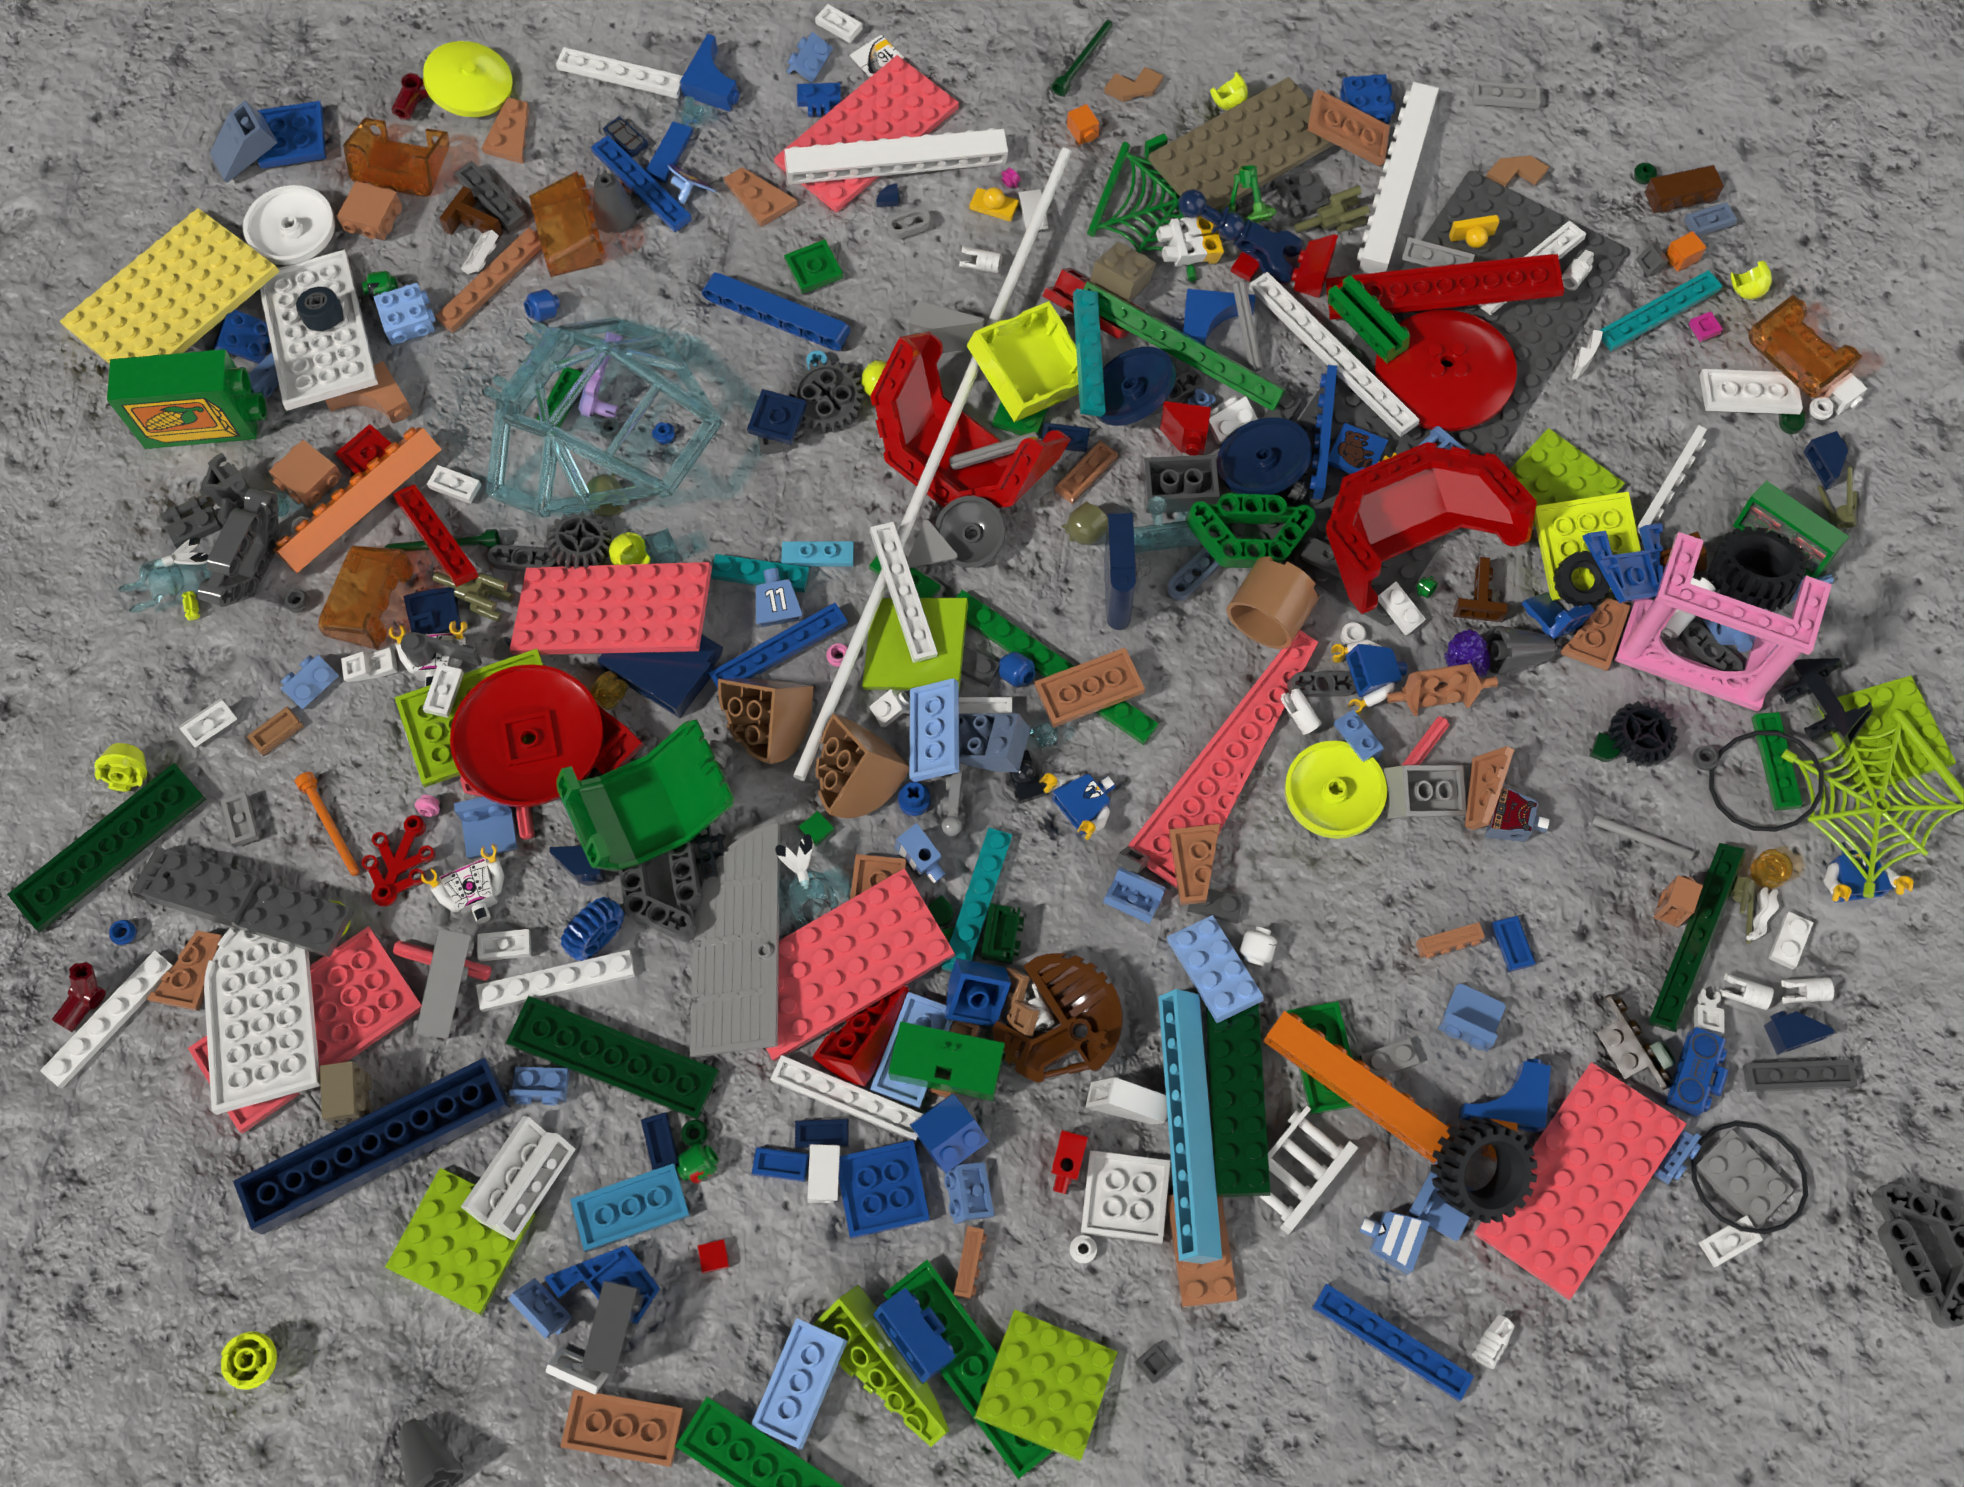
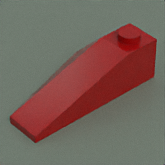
(860, 1044)

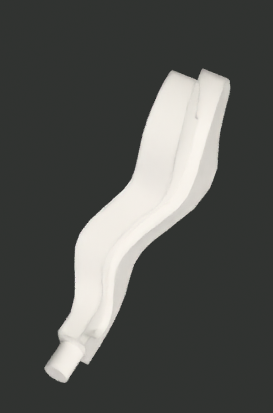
(1768, 906)

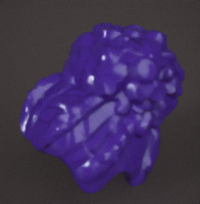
(1468, 648)

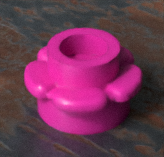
(1010, 178)

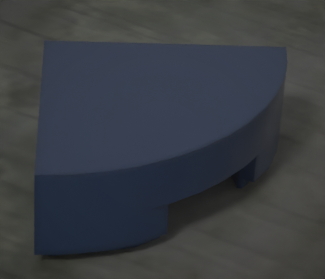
(888, 196)

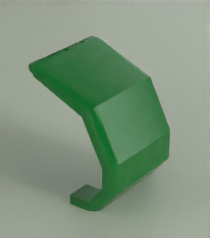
(648, 802)

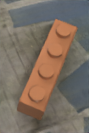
(1450, 940)
(969, 1261)

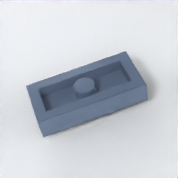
(1710, 219)

